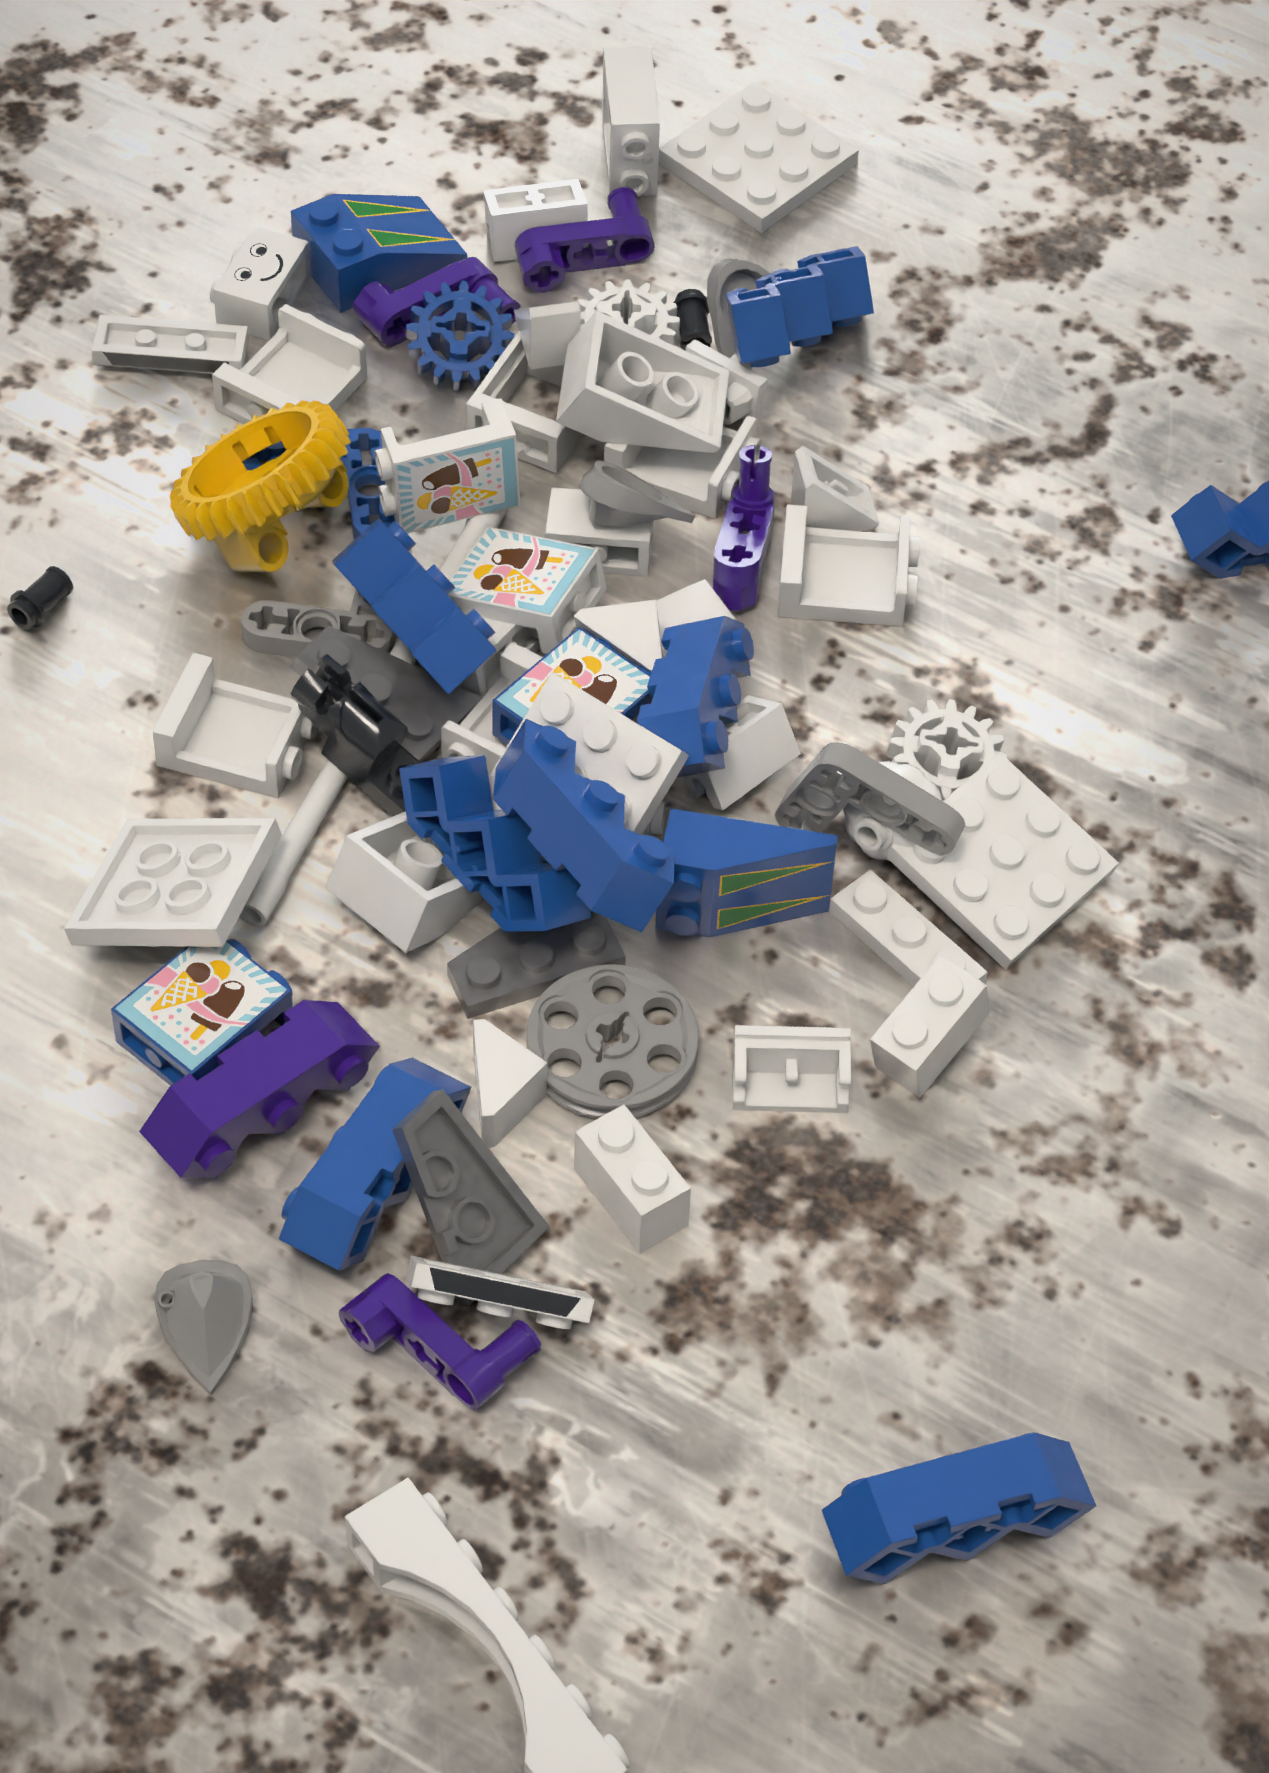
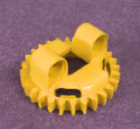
(243, 506)

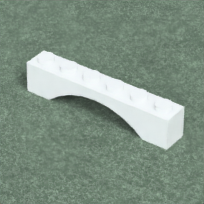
(414, 1557)

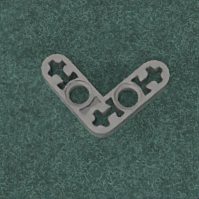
(276, 640)
(863, 785)

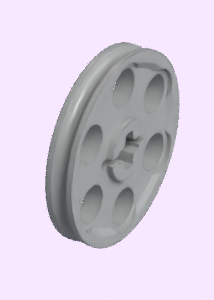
(602, 1022)

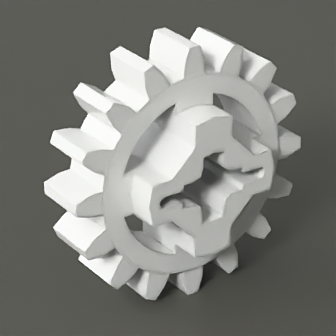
(634, 308)
(944, 744)

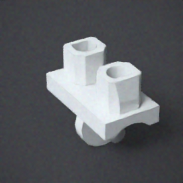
(744, 385)

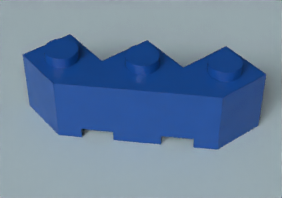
(799, 305)
(1225, 533)
(416, 604)
(698, 689)
(582, 827)
(486, 847)
(362, 1168)
(956, 1505)

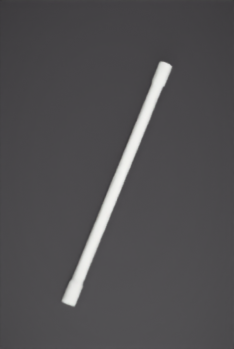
(330, 779)

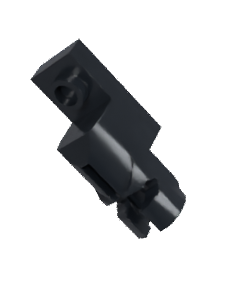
(361, 732)

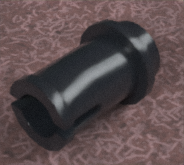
(693, 314)
(30, 606)

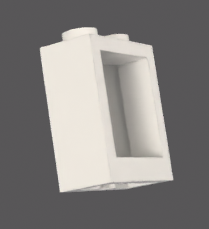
(630, 119)
(538, 438)

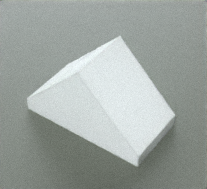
(547, 332)
(831, 495)
(628, 628)
(507, 1081)

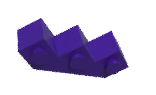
(258, 1088)

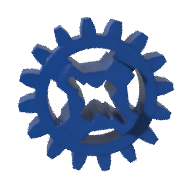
(438, 334)

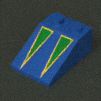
(372, 240)
(742, 874)

